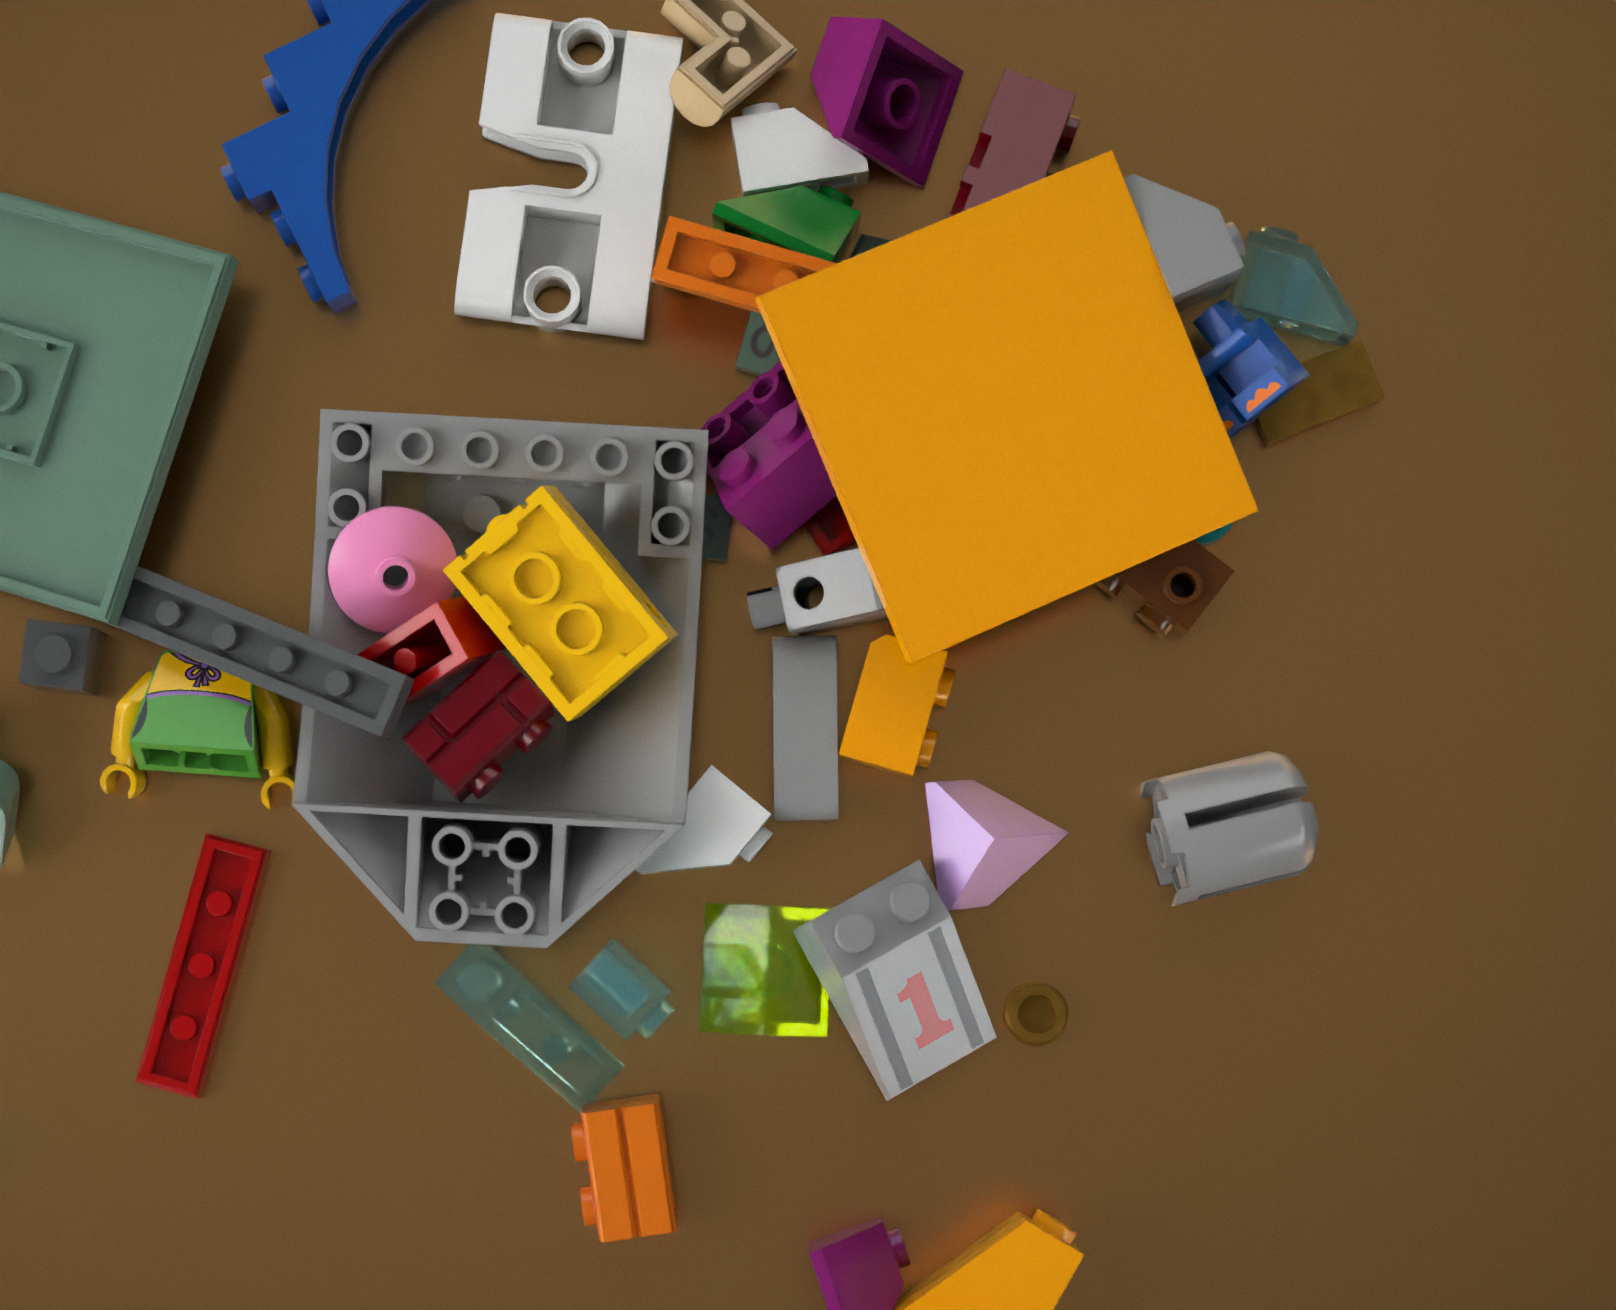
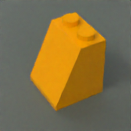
(1010, 1268)

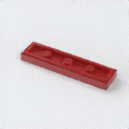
(203, 966)

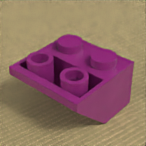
(767, 460)

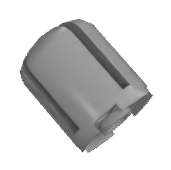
(1230, 826)

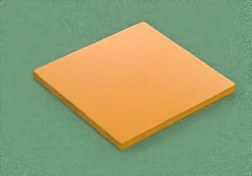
(1007, 405)

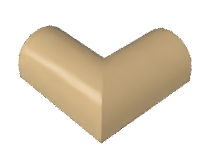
(733, 60)

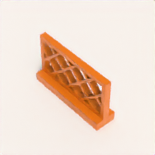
(726, 264)

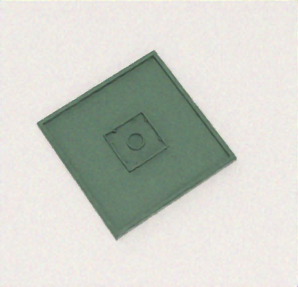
(94, 393)

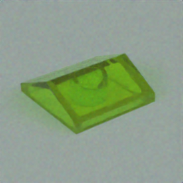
(759, 974)

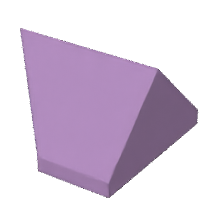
(982, 841)

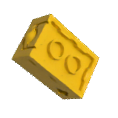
(560, 601)

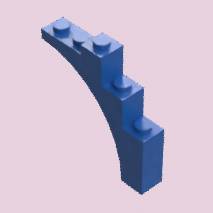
(296, 154)

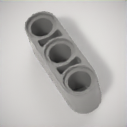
(805, 728)

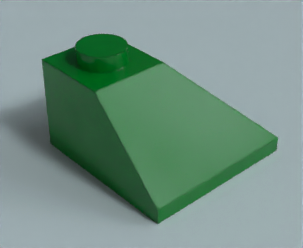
(794, 219)

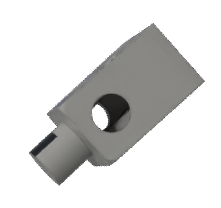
(847, 599)

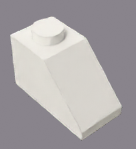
(790, 150)
(717, 830)

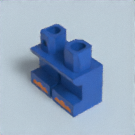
(1246, 366)

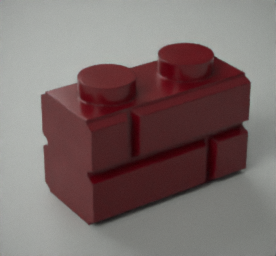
(481, 727)

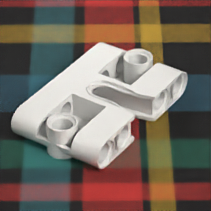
(588, 238)

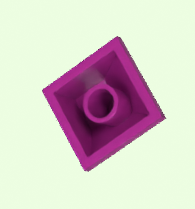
(884, 94)
(860, 1266)

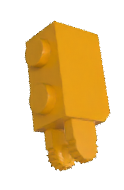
(894, 708)

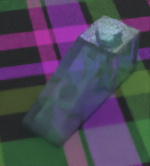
(529, 1023)

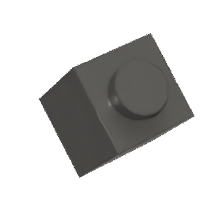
(62, 657)

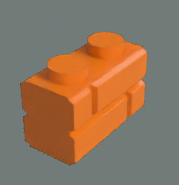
(627, 1168)

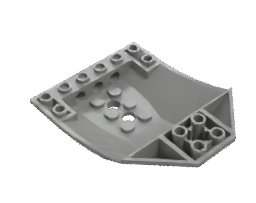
(598, 787)

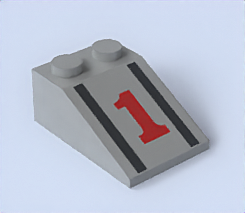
(898, 979)

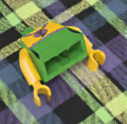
(199, 723)

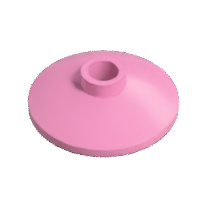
(382, 540)

